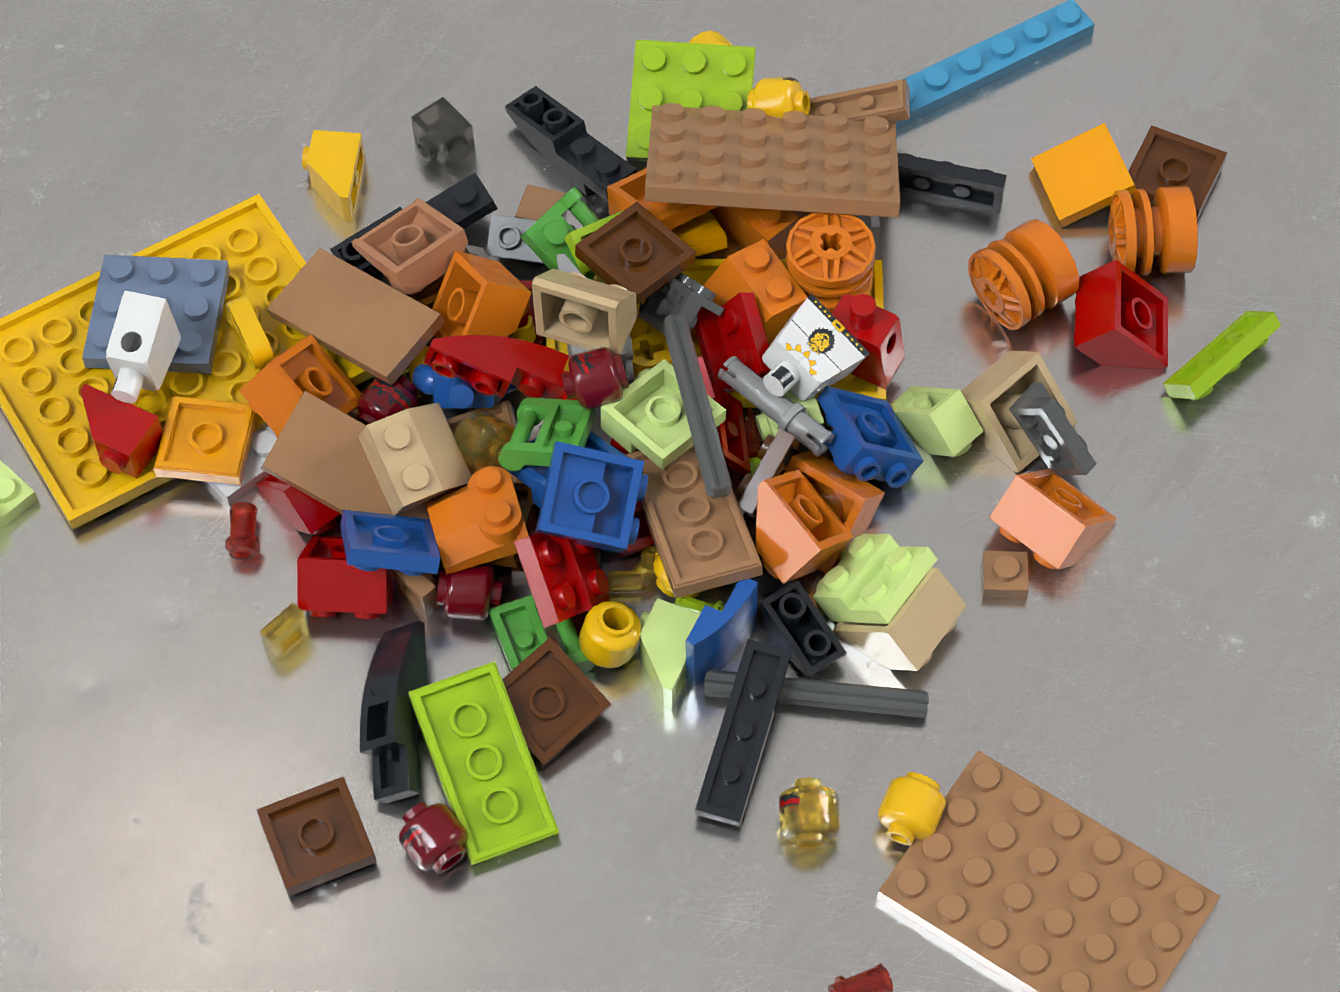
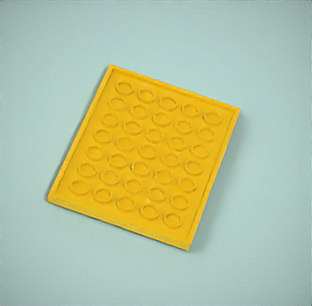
(46, 369)

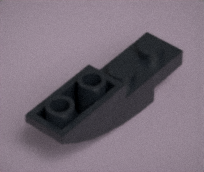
(566, 144)
(461, 203)
(794, 620)
(387, 714)

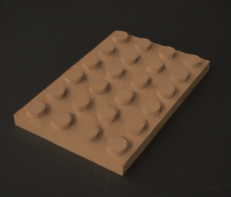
(772, 161)
(1046, 890)

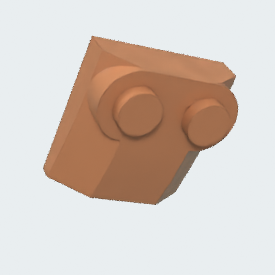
(412, 246)

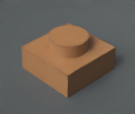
(1005, 574)
(418, 591)

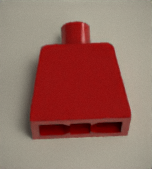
(877, 332)

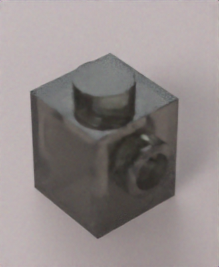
(443, 134)

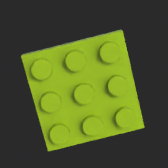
(688, 76)

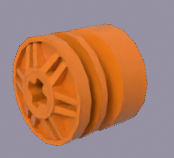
(1159, 231)
(831, 256)
(1023, 274)

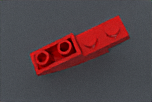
(497, 362)

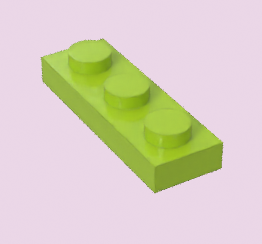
(1222, 355)

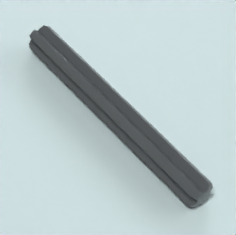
(697, 406)
(832, 695)

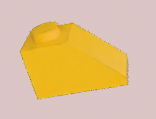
(336, 169)

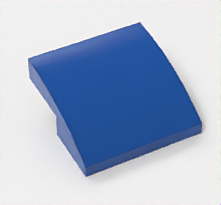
(719, 634)

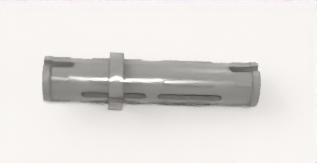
(786, 414)

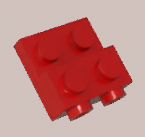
(561, 576)

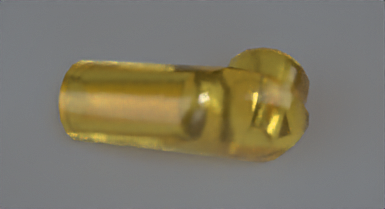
(639, 579)

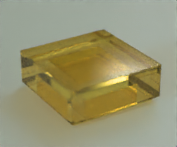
(284, 632)

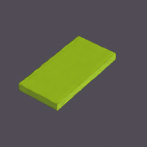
(483, 763)

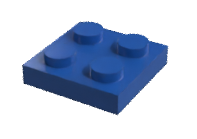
(389, 542)

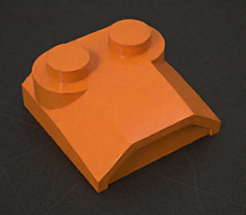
(477, 520)

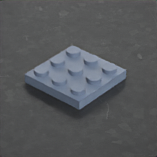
(193, 292)

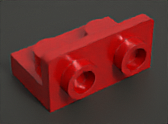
(733, 333)

